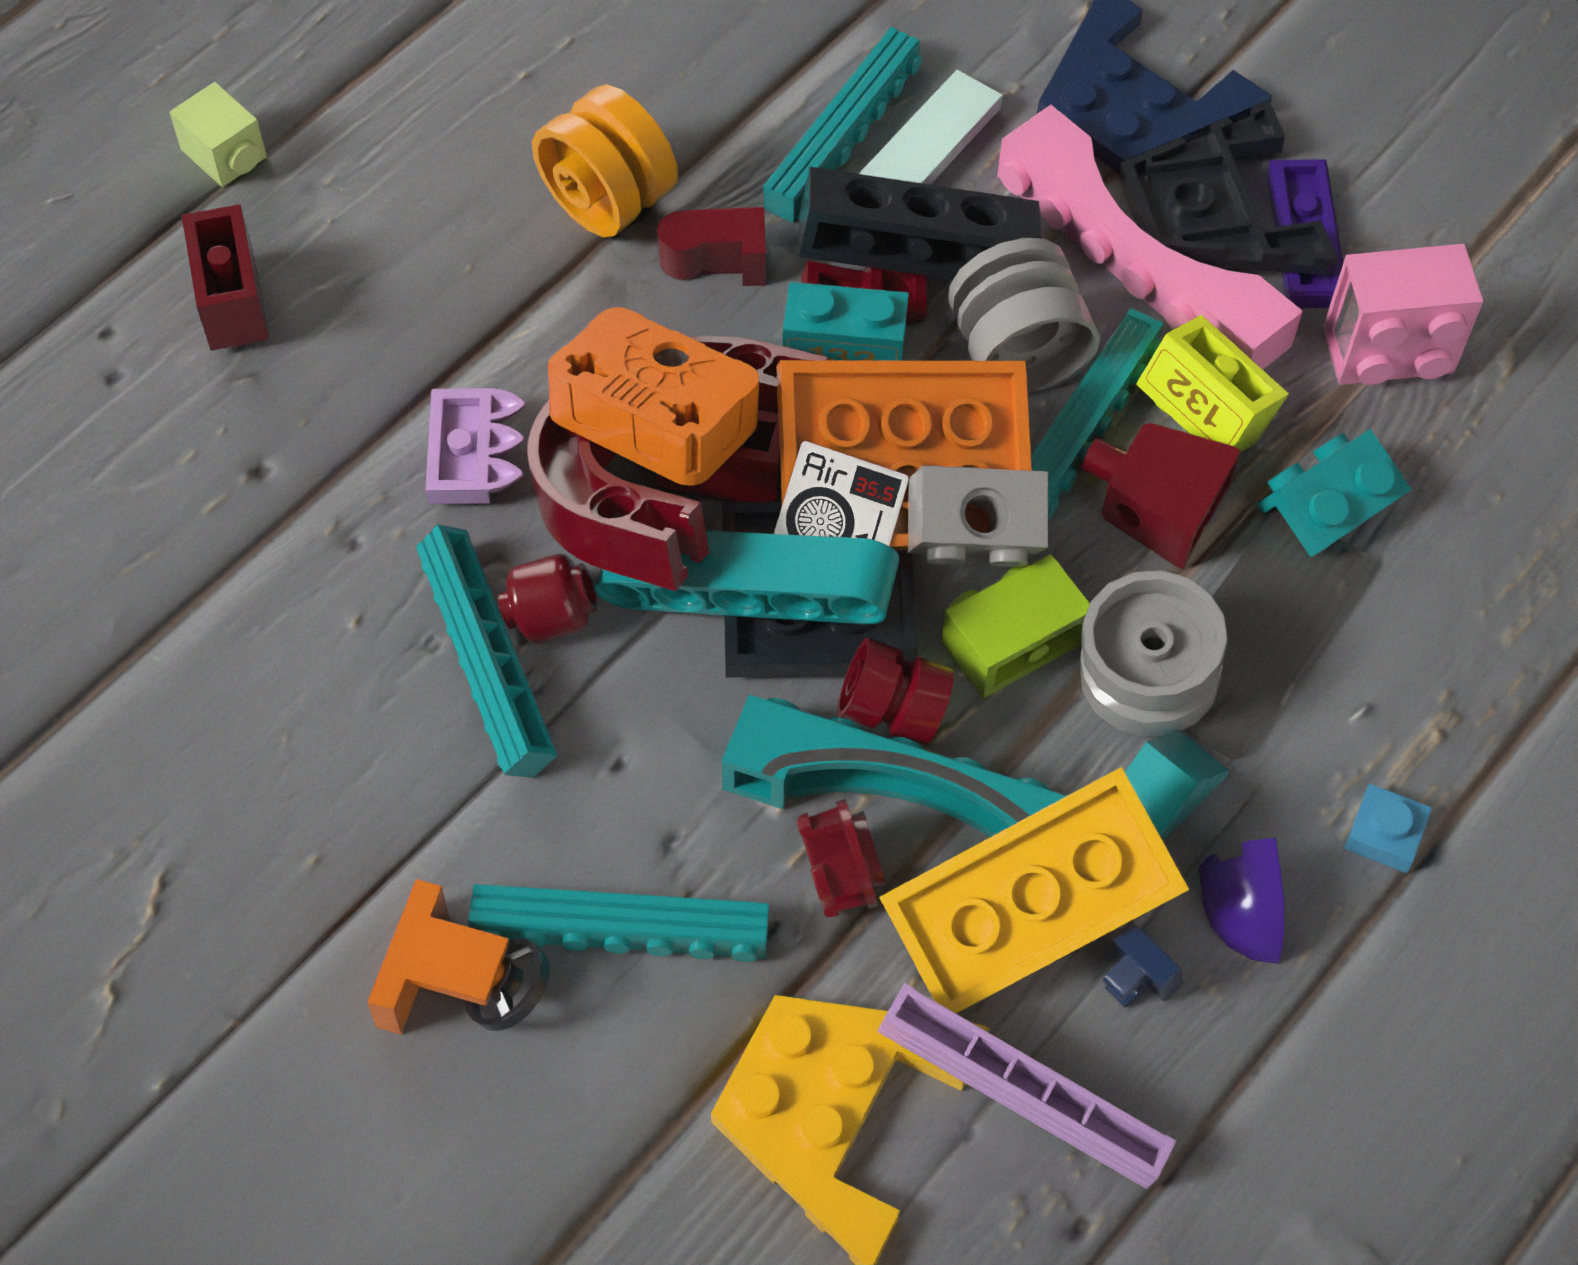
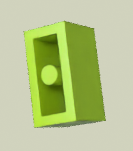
(1014, 625)

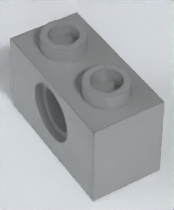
(1011, 498)

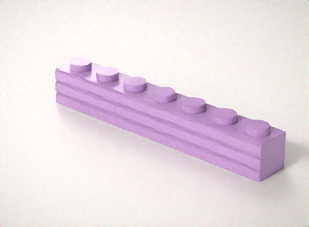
(1027, 1087)

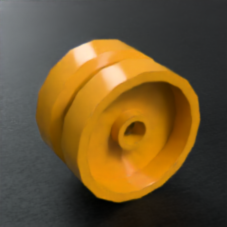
(605, 160)

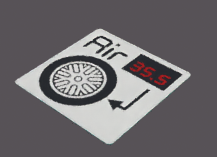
(840, 497)

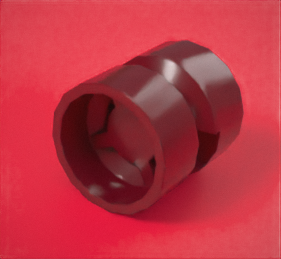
(895, 692)

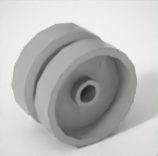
(1152, 653)

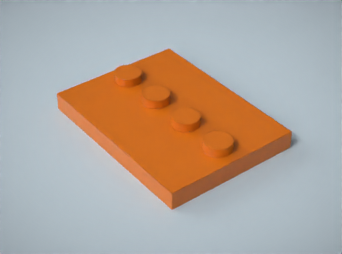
(907, 418)

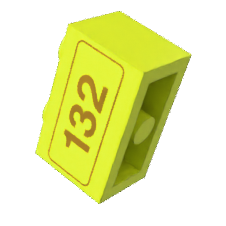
(1211, 385)

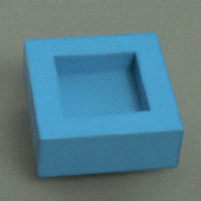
(1388, 828)

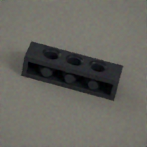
(906, 223)

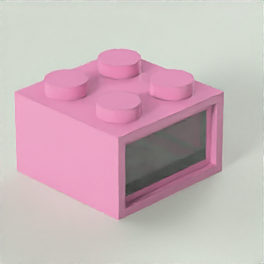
(1402, 314)

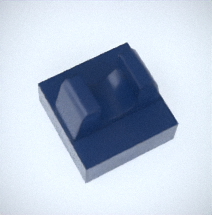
(1140, 967)

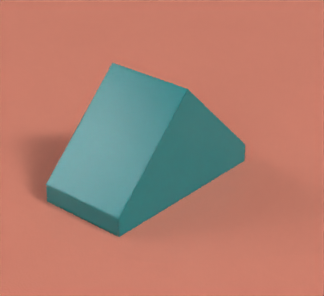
(1173, 779)

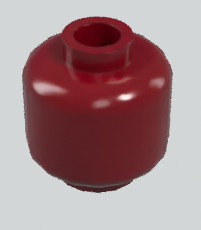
(548, 598)

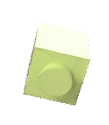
(218, 134)

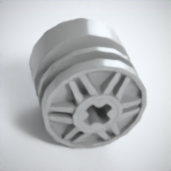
(1025, 307)

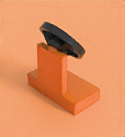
(453, 962)

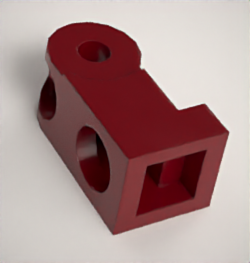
(714, 243)

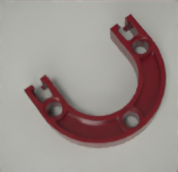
(624, 523)

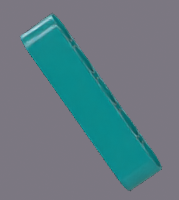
(772, 579)

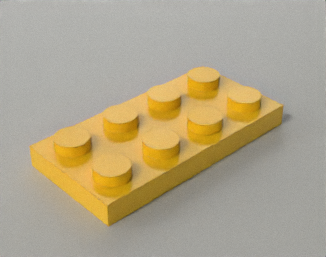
(1034, 892)

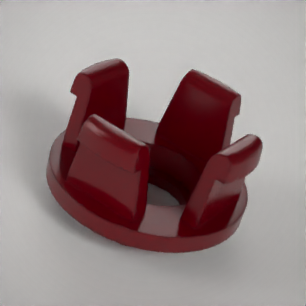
(841, 858)

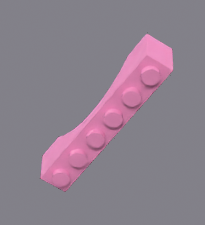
(1055, 165)

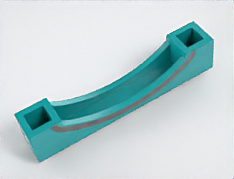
(793, 754)

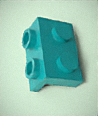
(1336, 493)

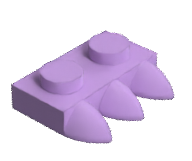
(465, 444)

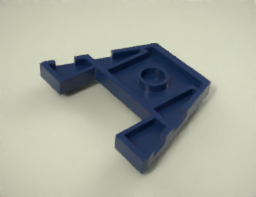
(1124, 102)

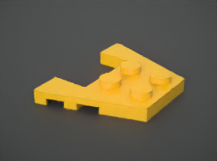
(802, 1104)

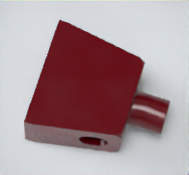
(1163, 487)

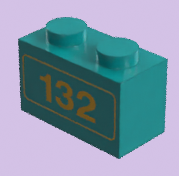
(845, 322)

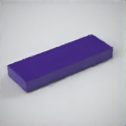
(1301, 195)

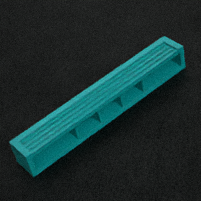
(844, 120)
(1094, 402)
(486, 652)
(623, 921)

